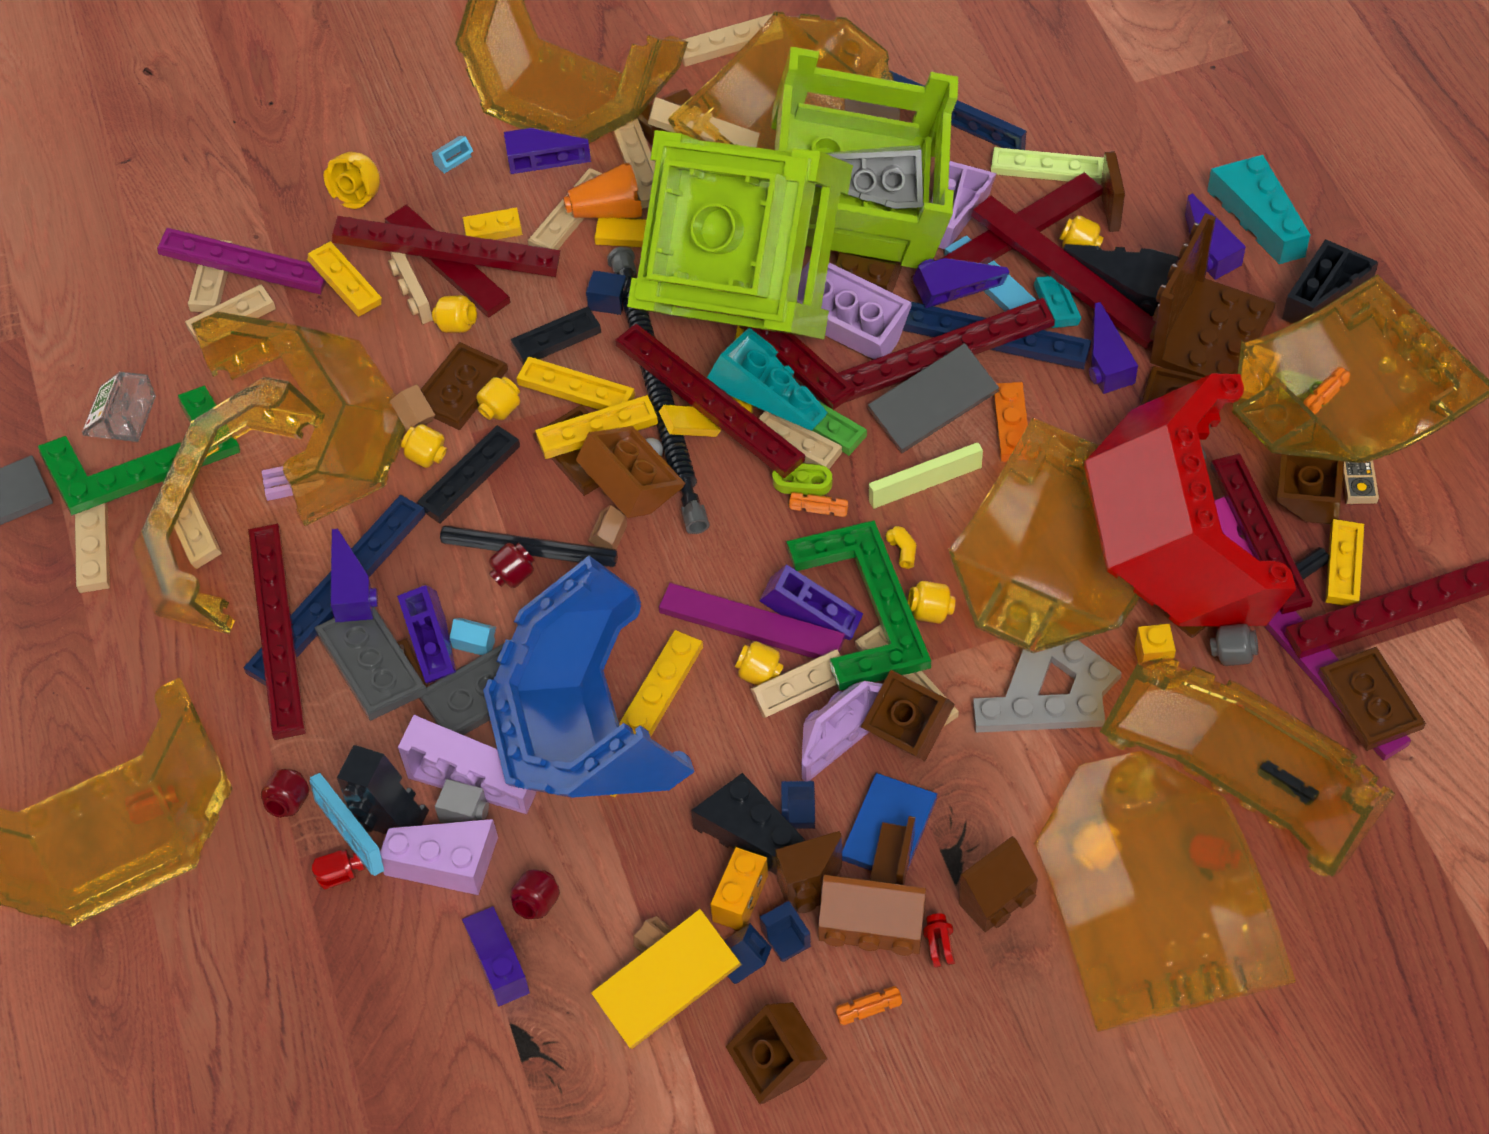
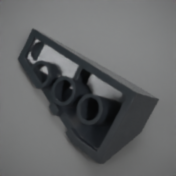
(1130, 273)

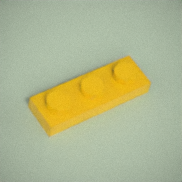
(344, 279)
(1344, 563)

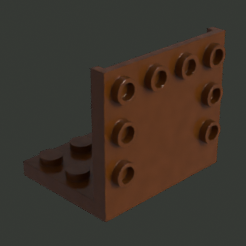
(1200, 319)

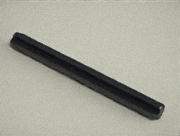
(533, 546)

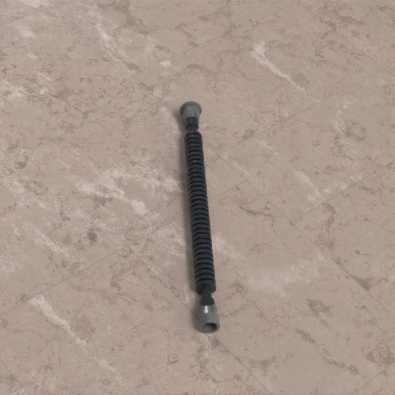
(674, 446)

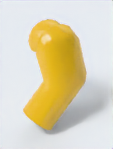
(900, 537)

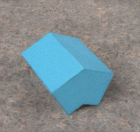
(451, 149)
(472, 636)

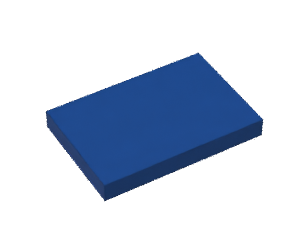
(891, 803)

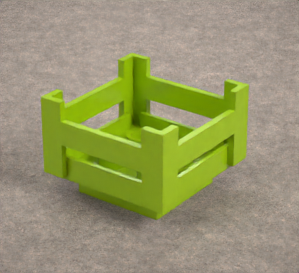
(864, 225)
(733, 234)

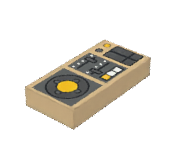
(1360, 483)

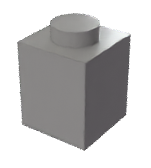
(461, 803)

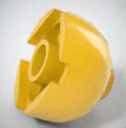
(352, 179)

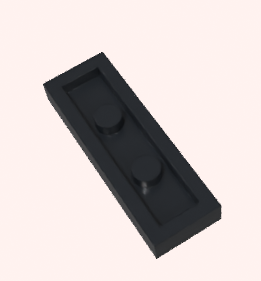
(556, 335)

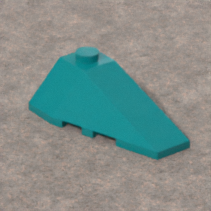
(757, 377)

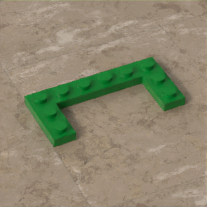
(85, 492)
(905, 647)

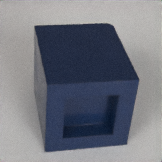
(605, 292)
(799, 803)
(785, 931)
(750, 950)

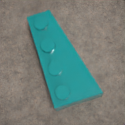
(1262, 206)

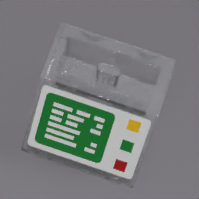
(121, 408)

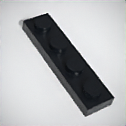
(468, 474)

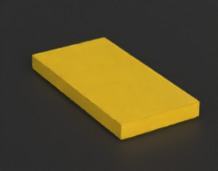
(666, 979)

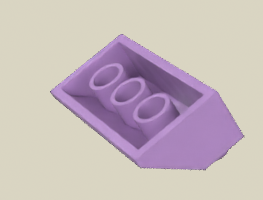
(860, 312)

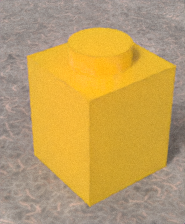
(1154, 642)

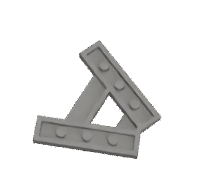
(1028, 710)

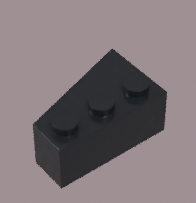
(1326, 278)
(375, 792)
(746, 820)

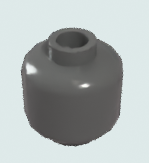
(1235, 644)

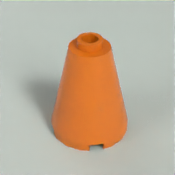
(606, 196)

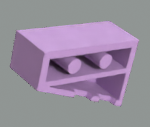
(970, 189)
(441, 854)

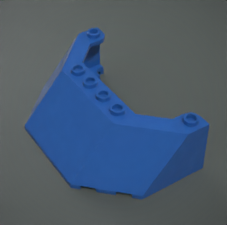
(554, 702)

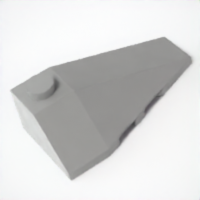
(886, 175)

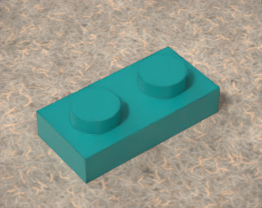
(1058, 301)

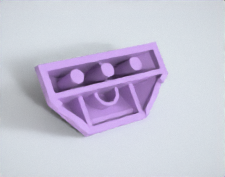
(836, 727)

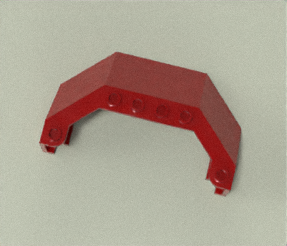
(1162, 517)

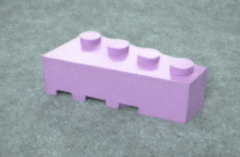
(439, 754)

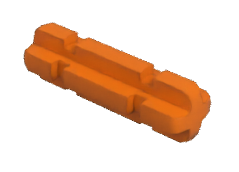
(1327, 389)
(818, 504)
(868, 1005)

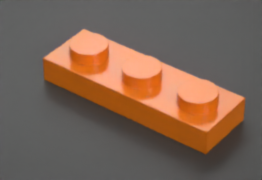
(1010, 417)

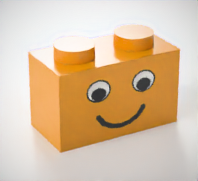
(739, 889)

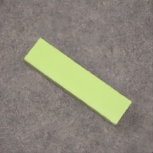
(1045, 165)
(925, 475)

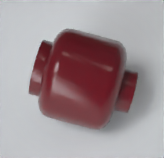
(511, 565)
(284, 793)
(534, 894)

